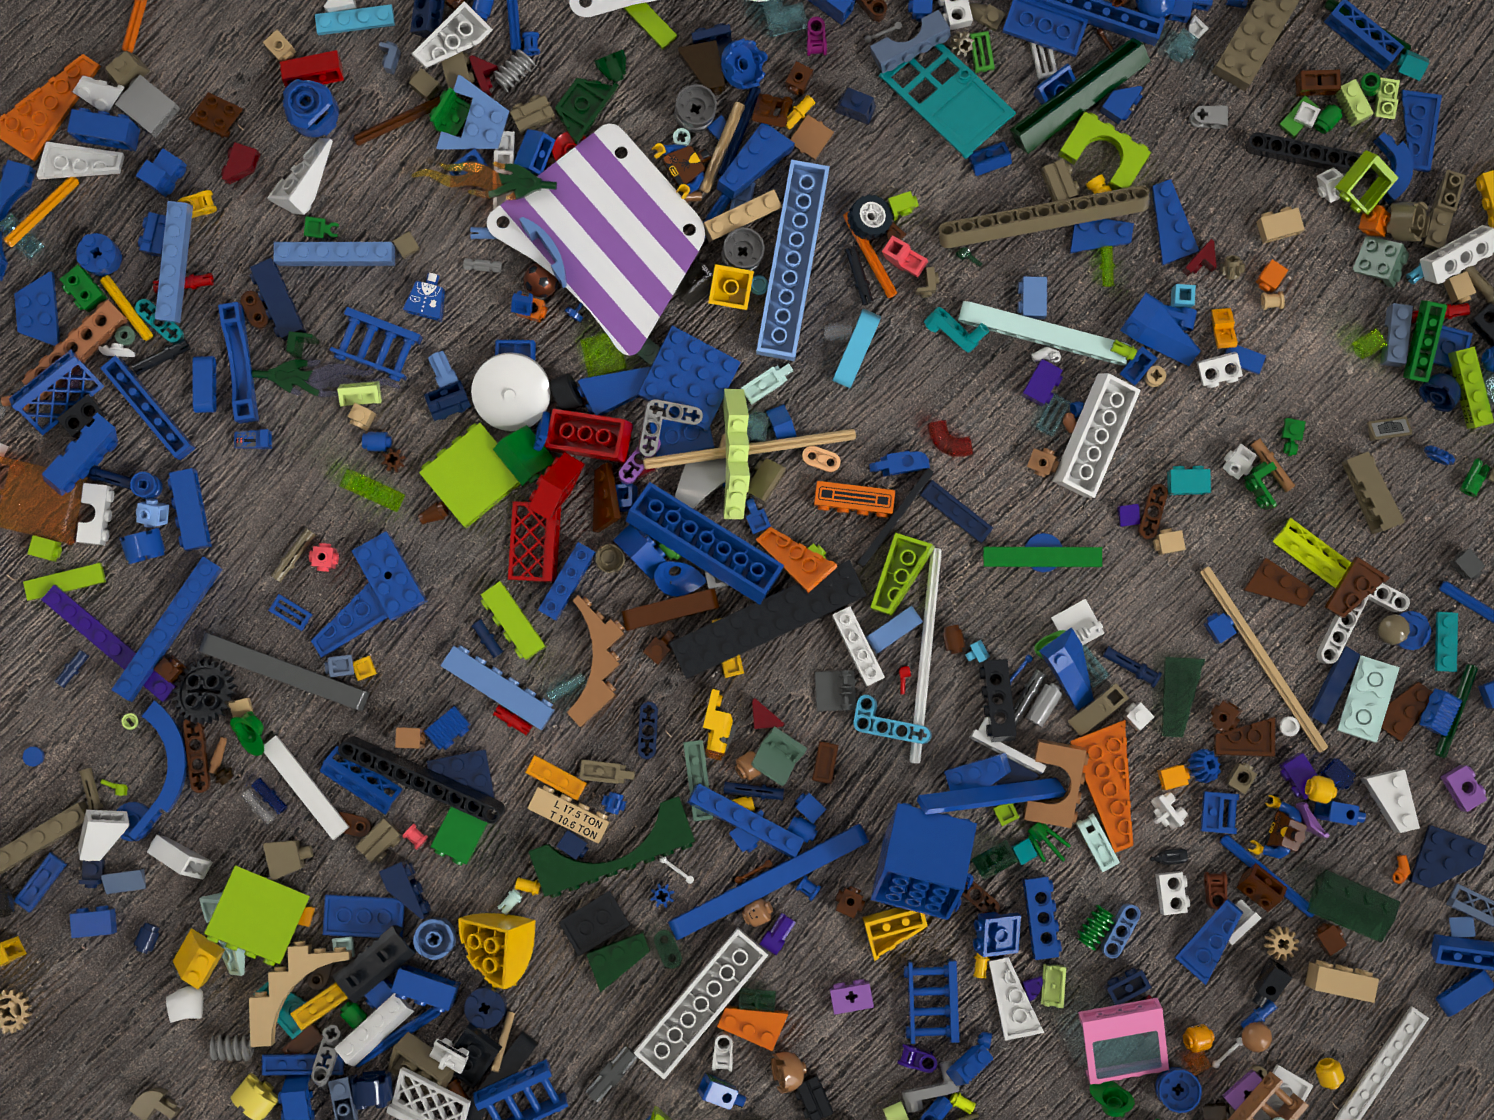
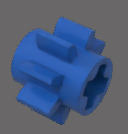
(613, 803)
(665, 890)

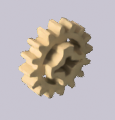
(17, 1014)

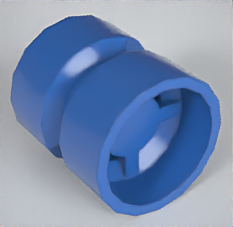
(146, 485)

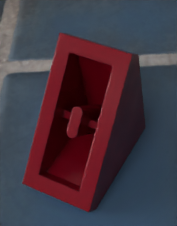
(763, 717)

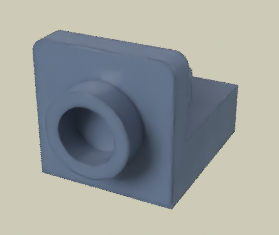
(391, 59)
(339, 666)

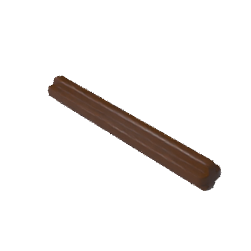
(396, 121)

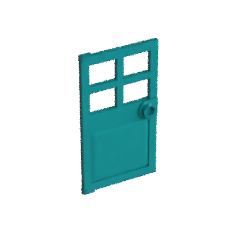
(960, 109)

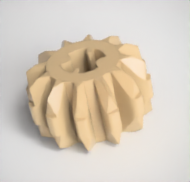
(1288, 944)

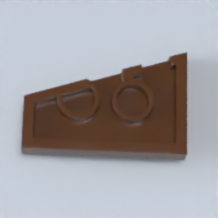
(605, 503)
(1405, 710)
(1249, 740)

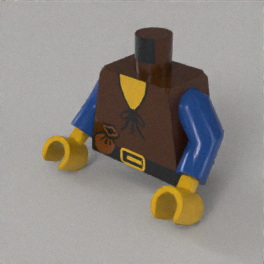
(683, 165)
(1285, 832)

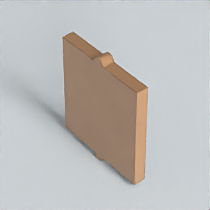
(811, 137)

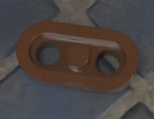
(254, 309)
(353, 820)

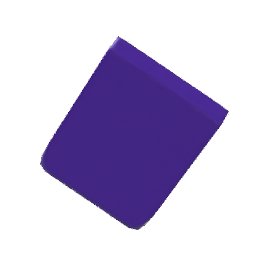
(1129, 515)

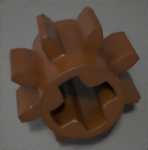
(388, 457)

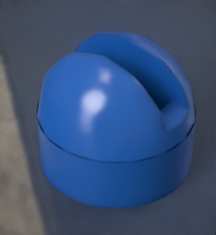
(1076, 408)
(985, 1039)

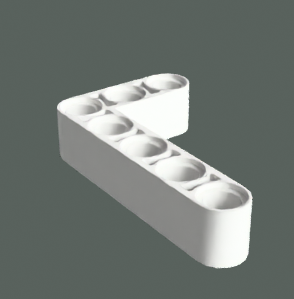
(1344, 631)

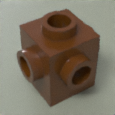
(1232, 713)
(849, 909)

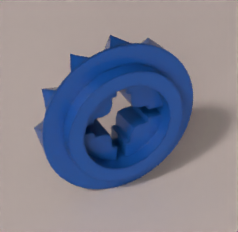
(1439, 455)

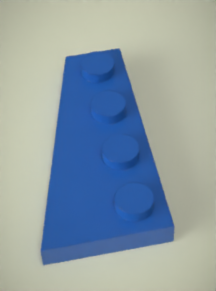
(1421, 122)
(1172, 225)
(353, 620)
(1208, 944)

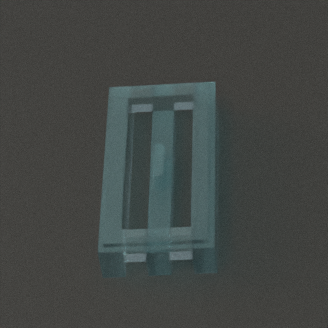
(1045, 429)
(1092, 670)

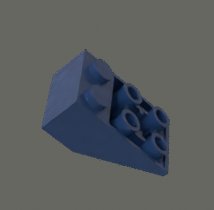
(401, 883)

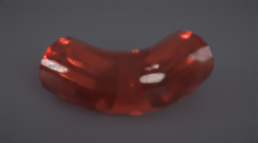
(946, 442)

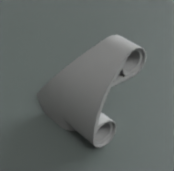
(700, 480)

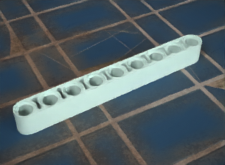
(1040, 332)

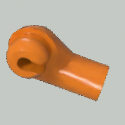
(1402, 871)

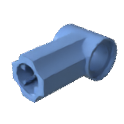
(442, 369)

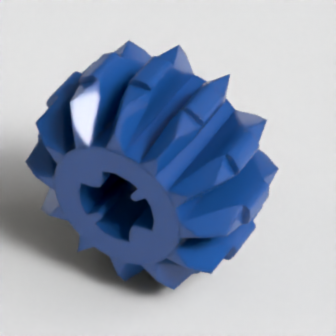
(1204, 766)

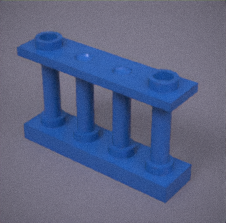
(391, 331)
(949, 1010)
(521, 1082)

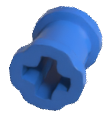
(531, 43)
(807, 888)

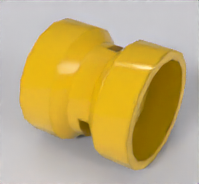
(1097, 185)

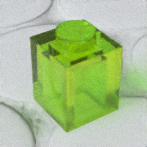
(1369, 344)

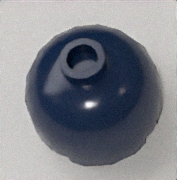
(1442, 391)

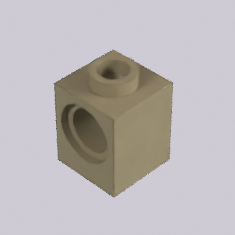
(424, 84)
(1232, 780)

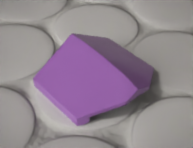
(1309, 819)

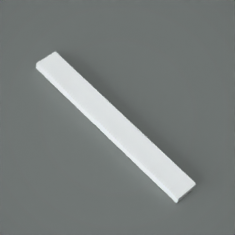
(1383, 1065)

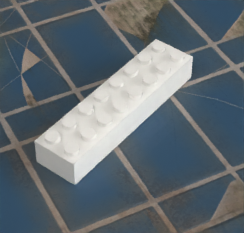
(700, 1003)

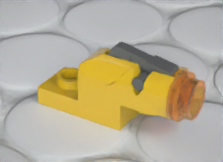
(721, 728)

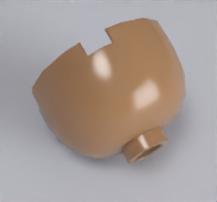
(788, 1071)

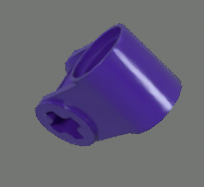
(915, 1058)

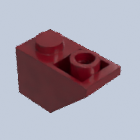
(240, 164)

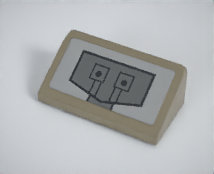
(1389, 428)

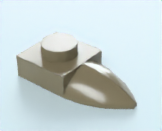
(987, 15)

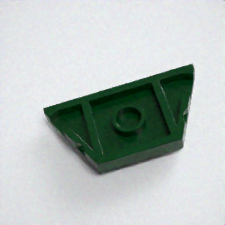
(583, 105)

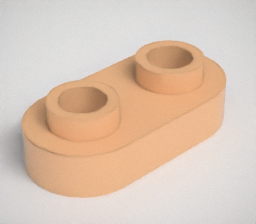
(821, 459)

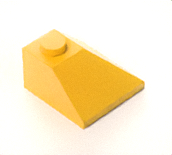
(731, 287)

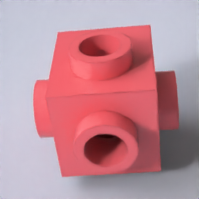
(331, 557)

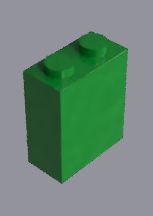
(520, 456)
(459, 836)

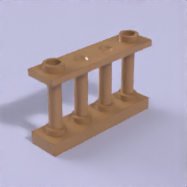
(1290, 1110)

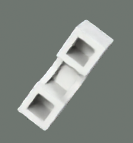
(100, 498)

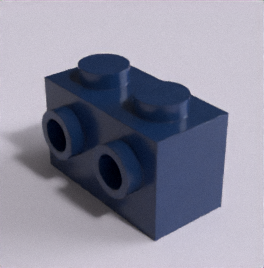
(1128, 986)

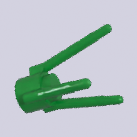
(1038, 832)

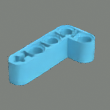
(856, 348)
(893, 725)

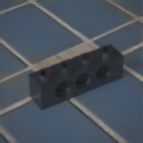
(999, 670)

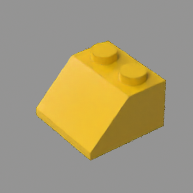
(197, 959)

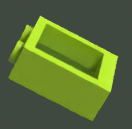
(1377, 189)

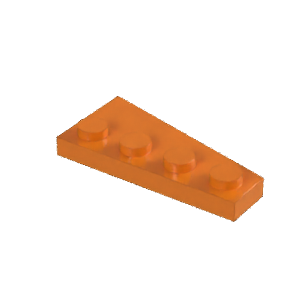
(798, 561)

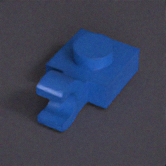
(756, 519)

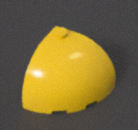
(498, 945)

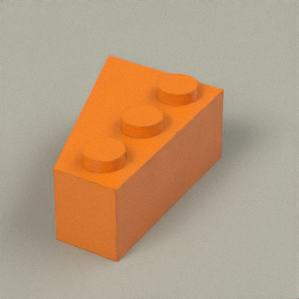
(753, 1025)

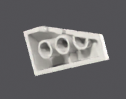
(457, 33)
(302, 184)

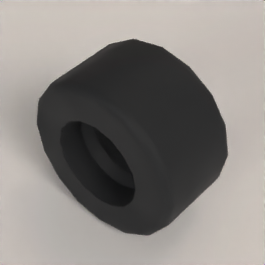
(566, 392)

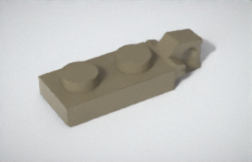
(604, 772)

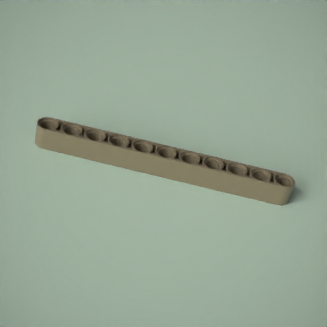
(1044, 216)

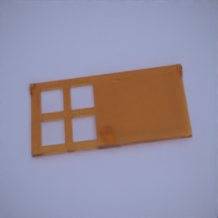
(35, 507)

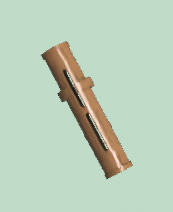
(1267, 456)

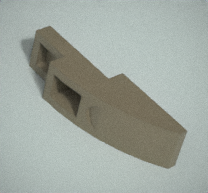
(1443, 208)

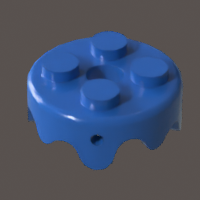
(751, 60)

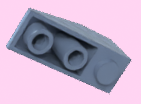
(342, 1098)

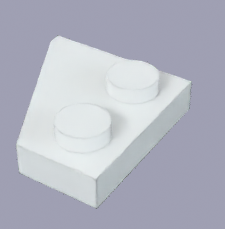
(97, 93)

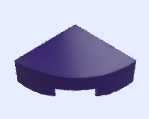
(1033, 987)

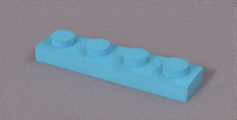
(354, 19)

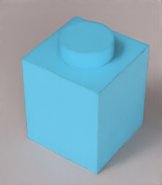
(1183, 295)

